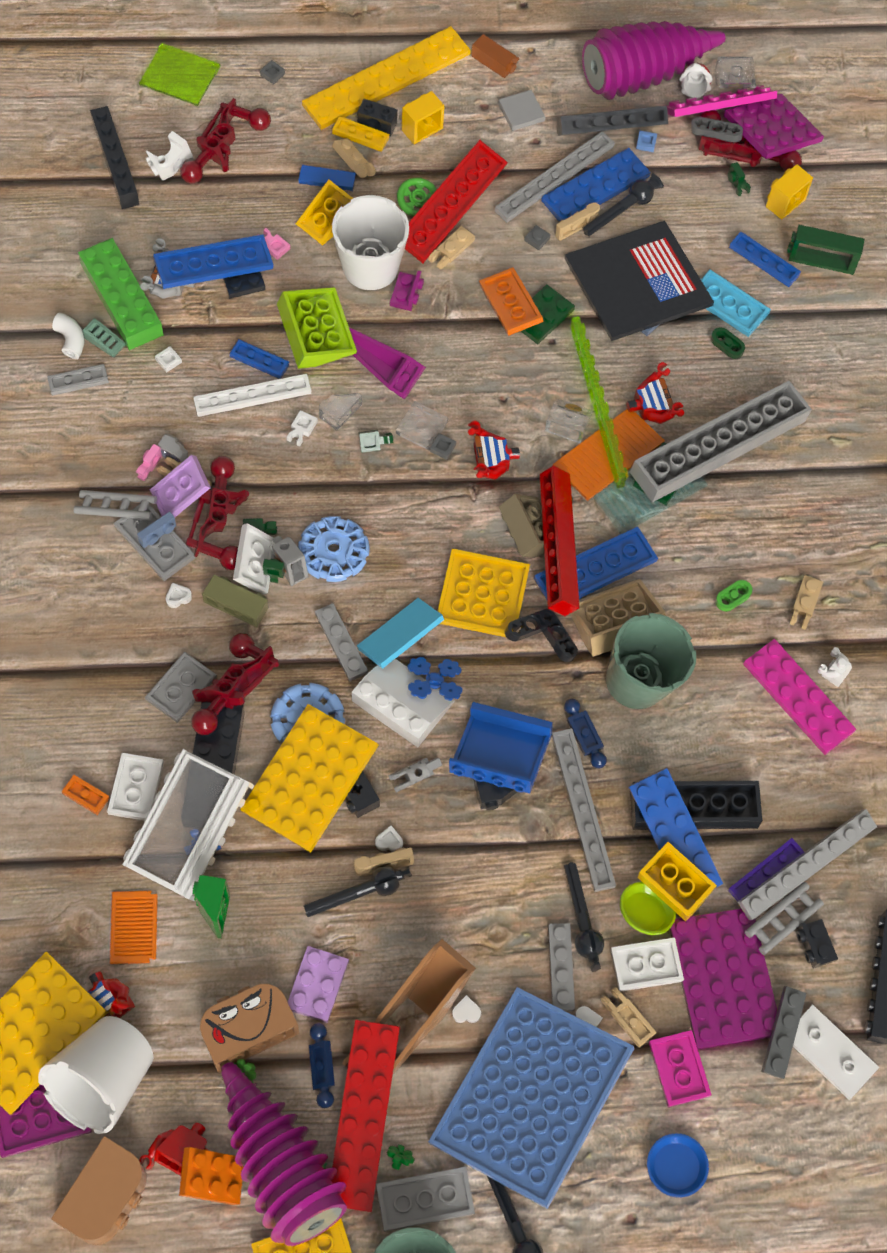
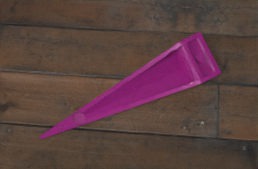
(387, 364)

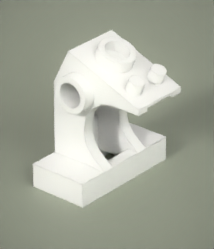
(173, 159)

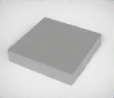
(521, 110)

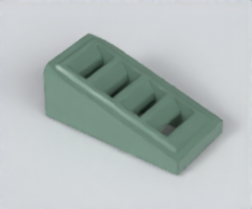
(92, 332)

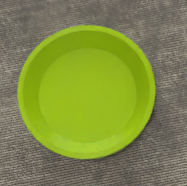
(646, 910)

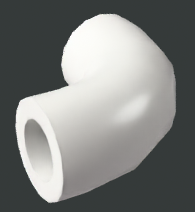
(73, 335)

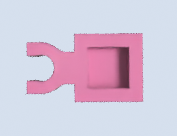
(276, 245)
(151, 459)

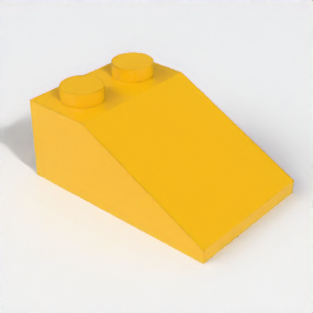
(319, 215)

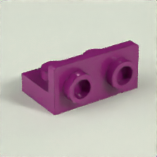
(406, 291)

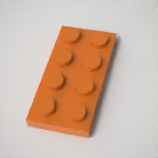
(511, 301)

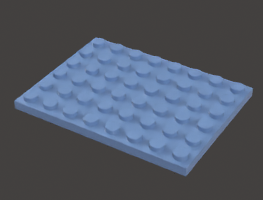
(531, 1097)

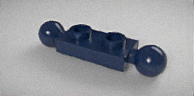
(585, 733)
(321, 1065)

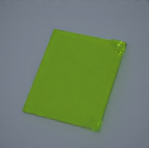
(179, 74)

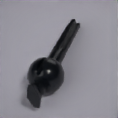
(640, 192)
(383, 881)
(588, 942)
(523, 1244)

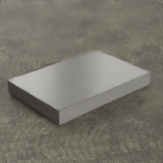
(175, 688)

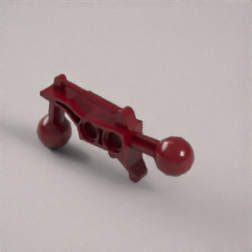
(220, 139)
(742, 150)
(222, 469)
(234, 684)

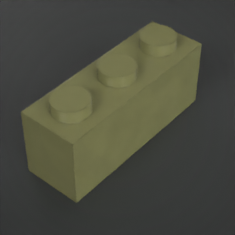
(235, 600)

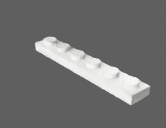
(252, 395)

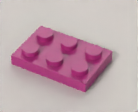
(679, 1068)

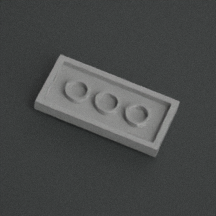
(165, 555)
(425, 1199)

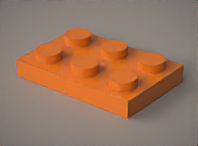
(210, 1176)

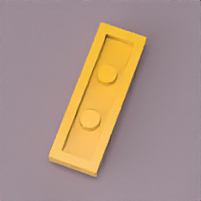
(360, 134)

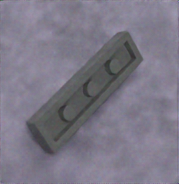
(783, 1032)

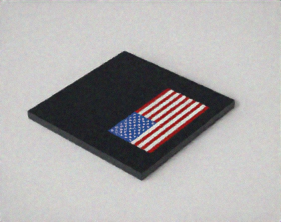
(638, 280)

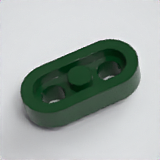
(728, 343)

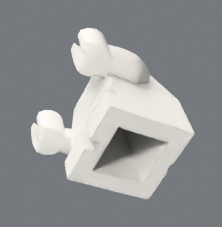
(837, 669)

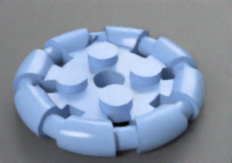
(337, 559)
(294, 694)

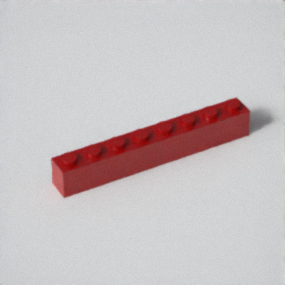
(559, 541)

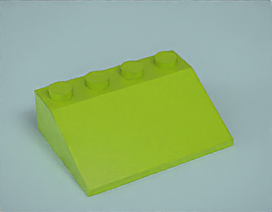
(315, 326)

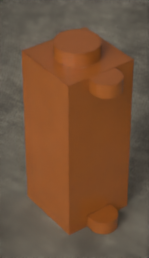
(494, 56)

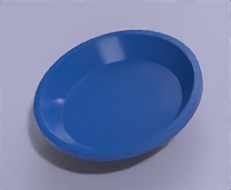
(677, 1165)

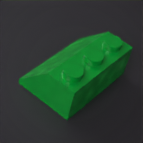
(213, 901)

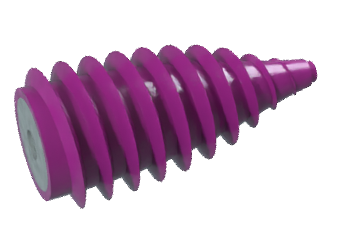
(642, 55)
(280, 1164)

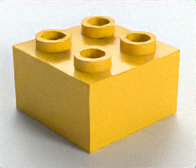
(422, 117)
(788, 191)

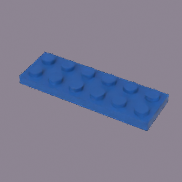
(596, 185)
(213, 261)
(608, 562)
(670, 820)

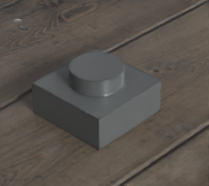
(272, 72)
(537, 237)
(443, 446)

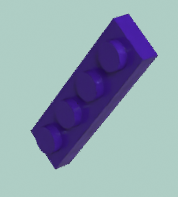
(766, 869)

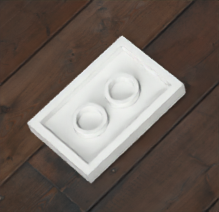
(252, 550)
(135, 786)
(647, 964)

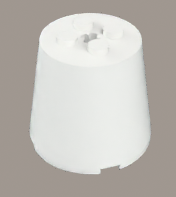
(370, 240)
(97, 1074)

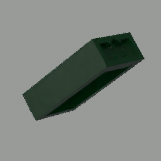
(826, 240)

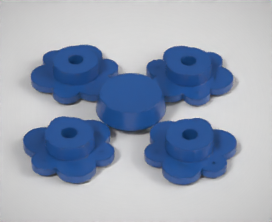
(434, 680)

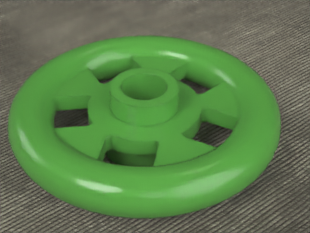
(404, 191)

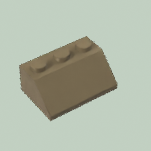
(525, 523)

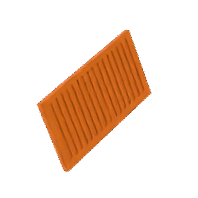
(589, 461)

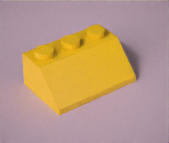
(676, 881)

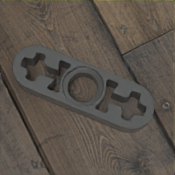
(711, 123)

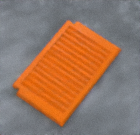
(133, 927)

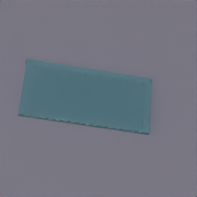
(631, 507)

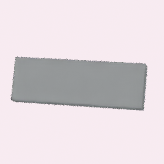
(77, 379)

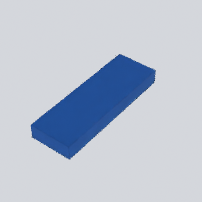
(319, 176)
(259, 359)

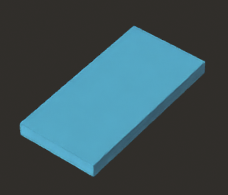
(733, 304)
(400, 632)

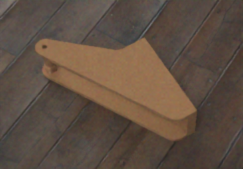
(432, 988)

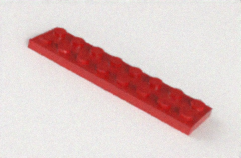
(453, 200)
(364, 1111)

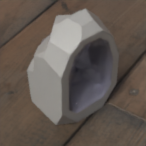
(173, 448)

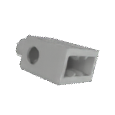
(289, 553)

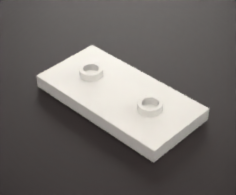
(832, 1053)

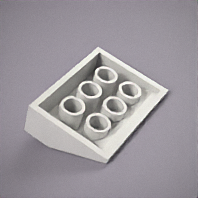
(388, 699)

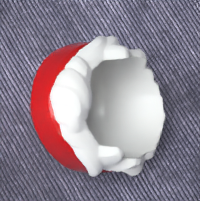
(696, 80)

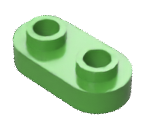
(732, 595)

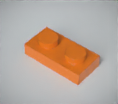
(85, 794)

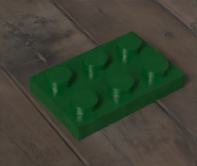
(553, 309)

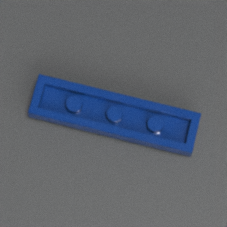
(765, 259)

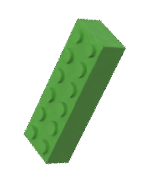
(120, 294)

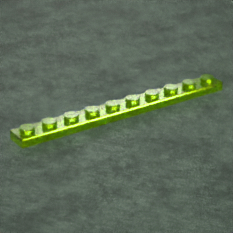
(600, 407)

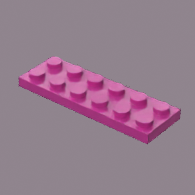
(724, 100)
(799, 696)

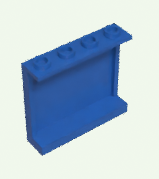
(501, 748)

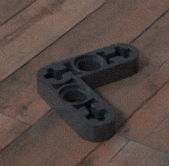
(542, 625)

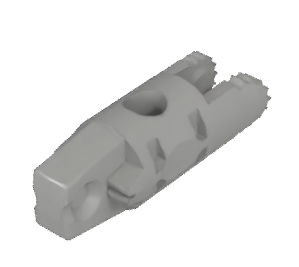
(425, 770)

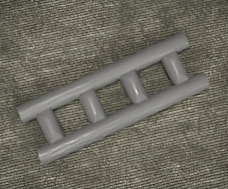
(123, 511)
(784, 931)

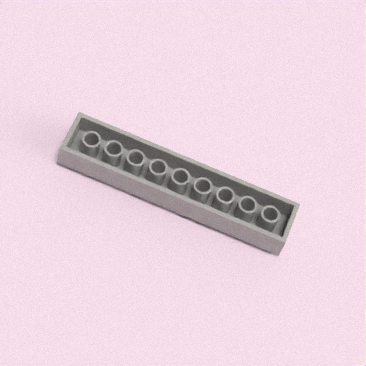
(720, 441)

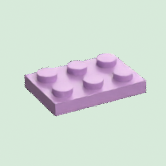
(180, 487)
(317, 984)

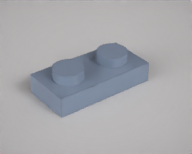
(157, 529)

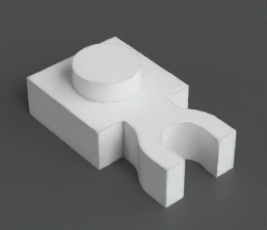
(302, 426)

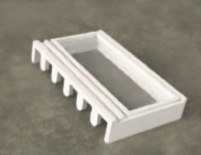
(186, 823)

